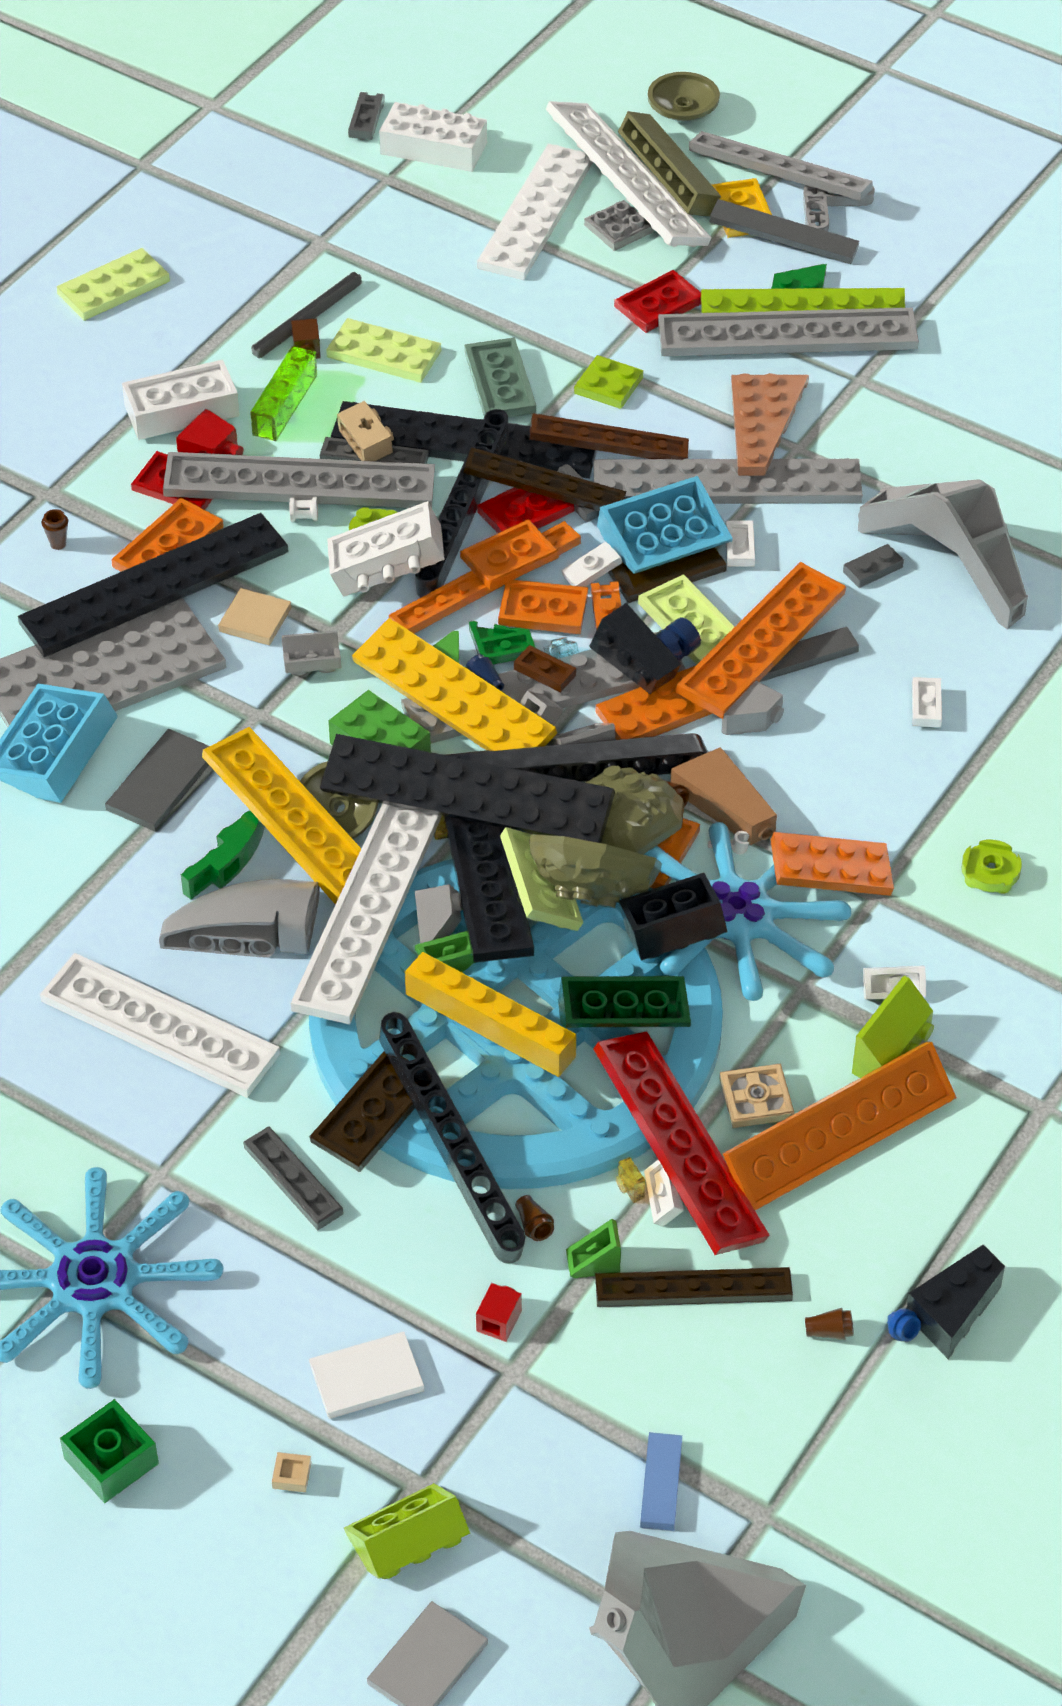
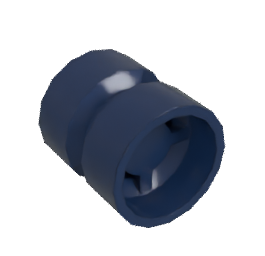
(680, 637)

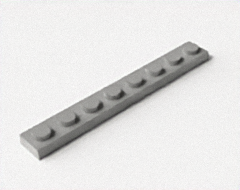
(781, 166)

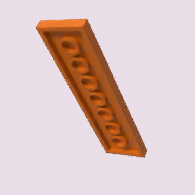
(761, 639)
(840, 1125)

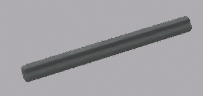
(310, 311)

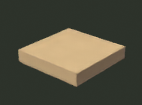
(254, 616)

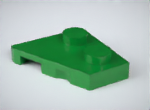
(801, 278)
(501, 642)

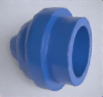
(903, 1325)

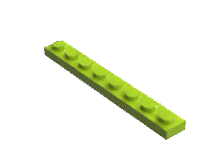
(799, 299)

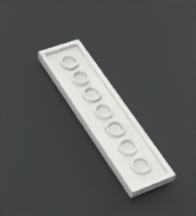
(535, 212)
(160, 1024)

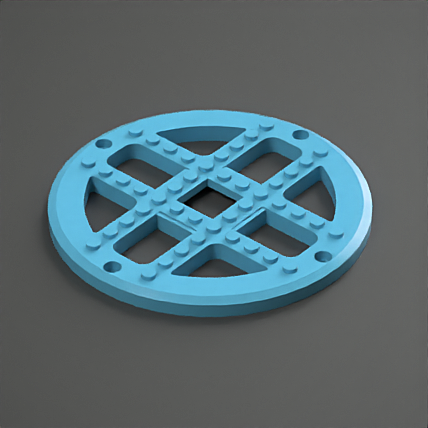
(590, 1137)

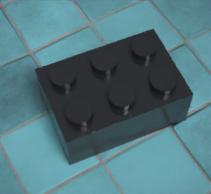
(673, 916)

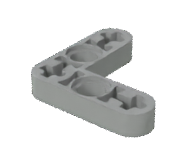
(820, 199)

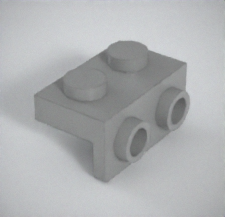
(311, 652)

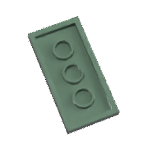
(500, 377)

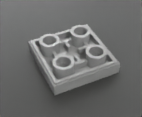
(618, 225)

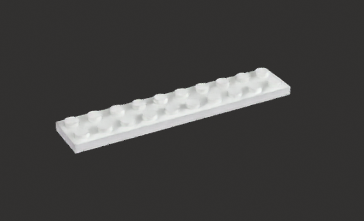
(628, 174)
(364, 914)

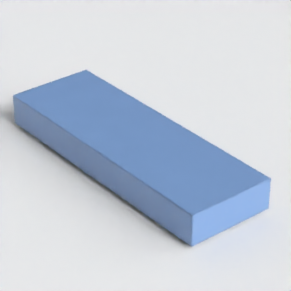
(661, 1481)

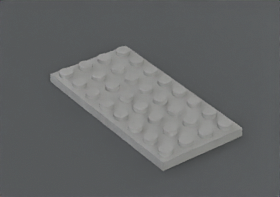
(122, 663)

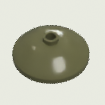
(683, 96)
(357, 812)

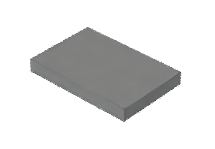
(427, 1659)

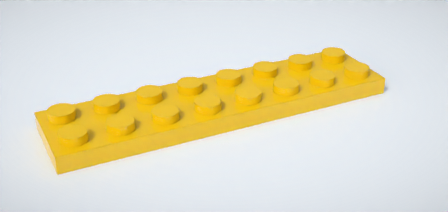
(450, 691)
(285, 809)

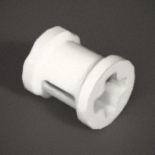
(295, 514)

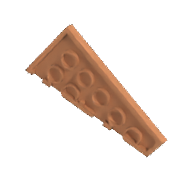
(761, 415)

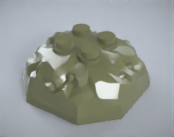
(642, 809)
(592, 870)

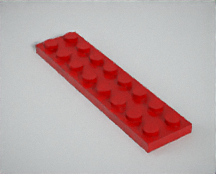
(681, 1143)

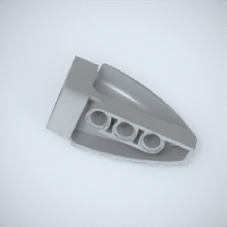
(246, 919)

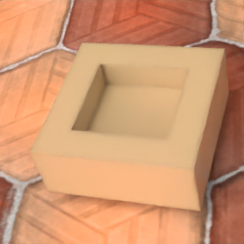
(291, 1472)

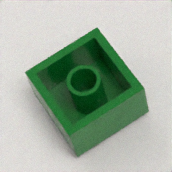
(109, 1451)

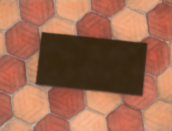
(693, 567)
(365, 1116)

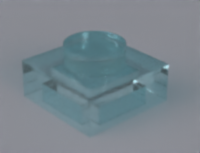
(561, 648)

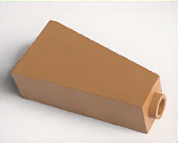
(726, 795)

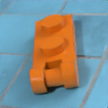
(604, 606)

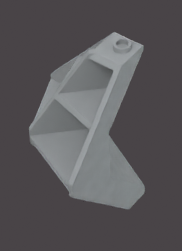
(965, 520)
(689, 1615)

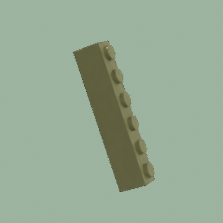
(669, 163)

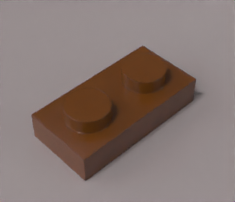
(544, 668)

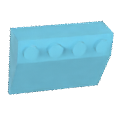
(663, 525)
(53, 740)

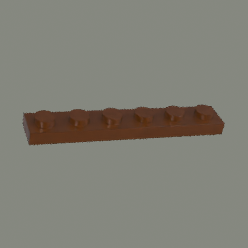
(607, 438)

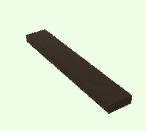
(540, 480)
(693, 1287)

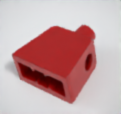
(209, 436)

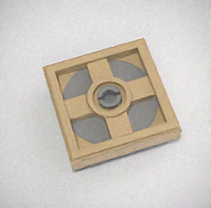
(756, 1095)

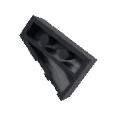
(634, 649)
(956, 1298)

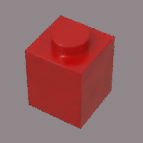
(499, 1312)

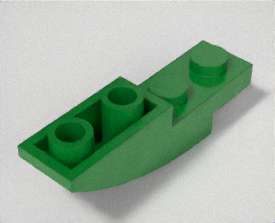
(224, 863)

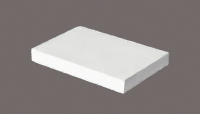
(366, 1375)

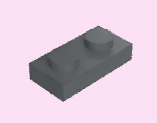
(873, 565)

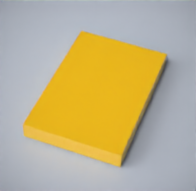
(743, 193)

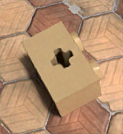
(365, 432)

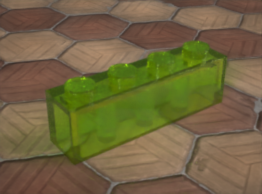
(283, 393)

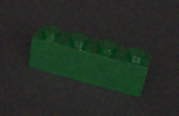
(623, 1001)

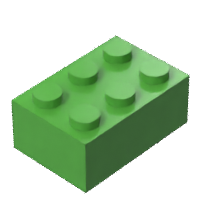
(378, 721)

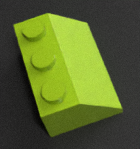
(893, 1029)
(408, 1531)

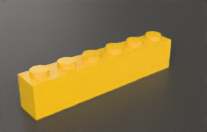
(490, 1014)

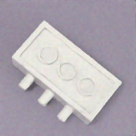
(433, 136)
(177, 397)
(385, 549)

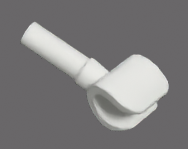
(739, 843)

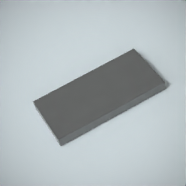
(159, 780)

